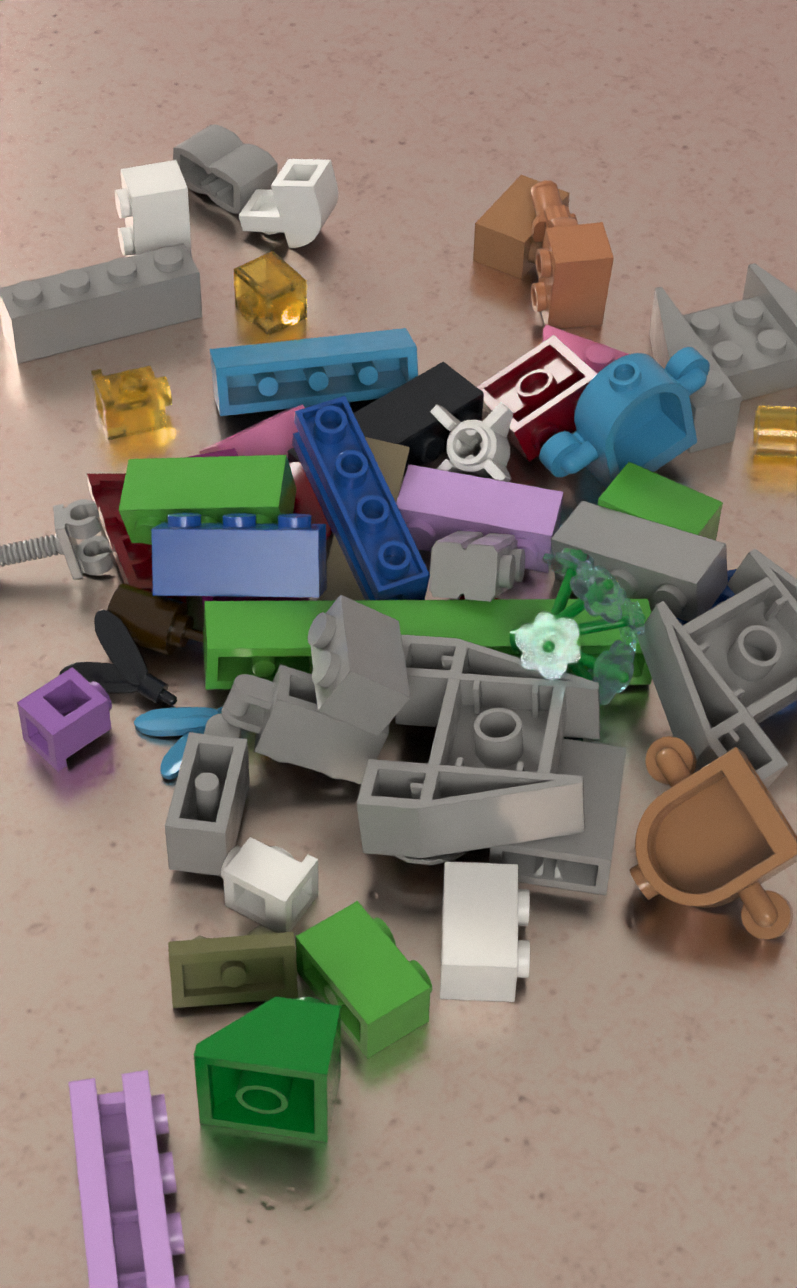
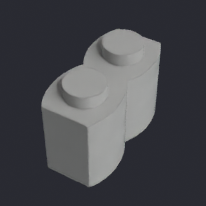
(224, 167)

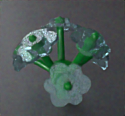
(552, 637)

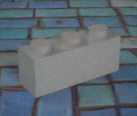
(648, 558)

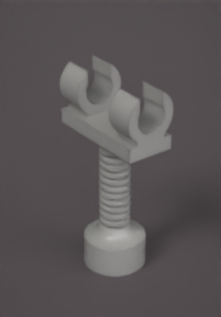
(68, 528)

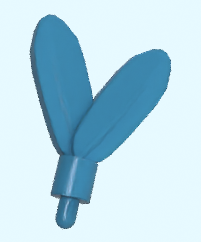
(174, 722)

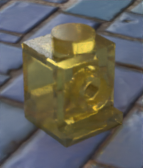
(130, 401)

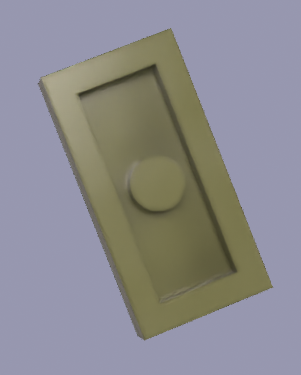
(233, 968)

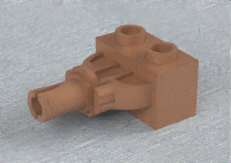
(571, 265)

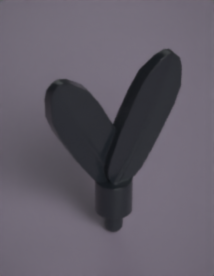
(128, 669)

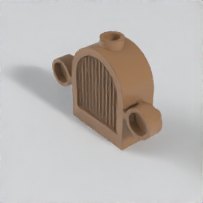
(714, 837)

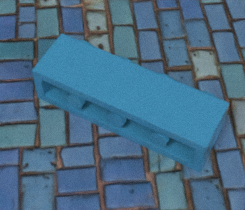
(311, 370)

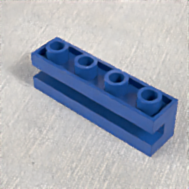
(358, 503)

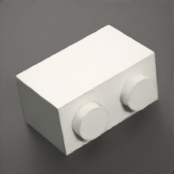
(153, 208)
(481, 932)

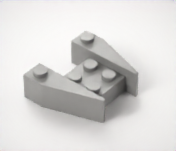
(746, 344)
(729, 666)
(490, 757)

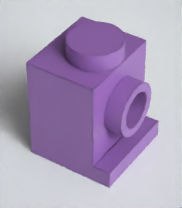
(64, 716)

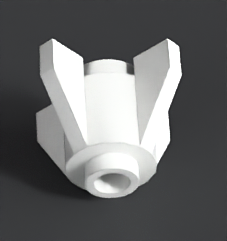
(471, 436)

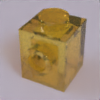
(270, 293)

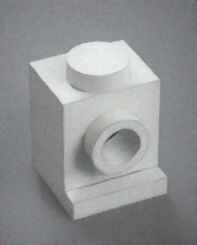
(269, 884)

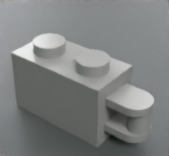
(294, 730)
(208, 798)

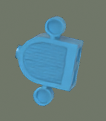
(630, 415)

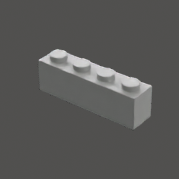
(100, 303)

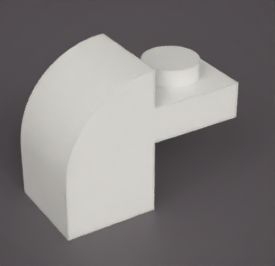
(296, 205)

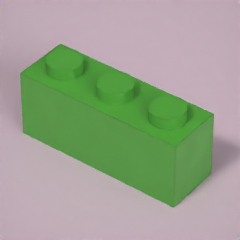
(206, 487)

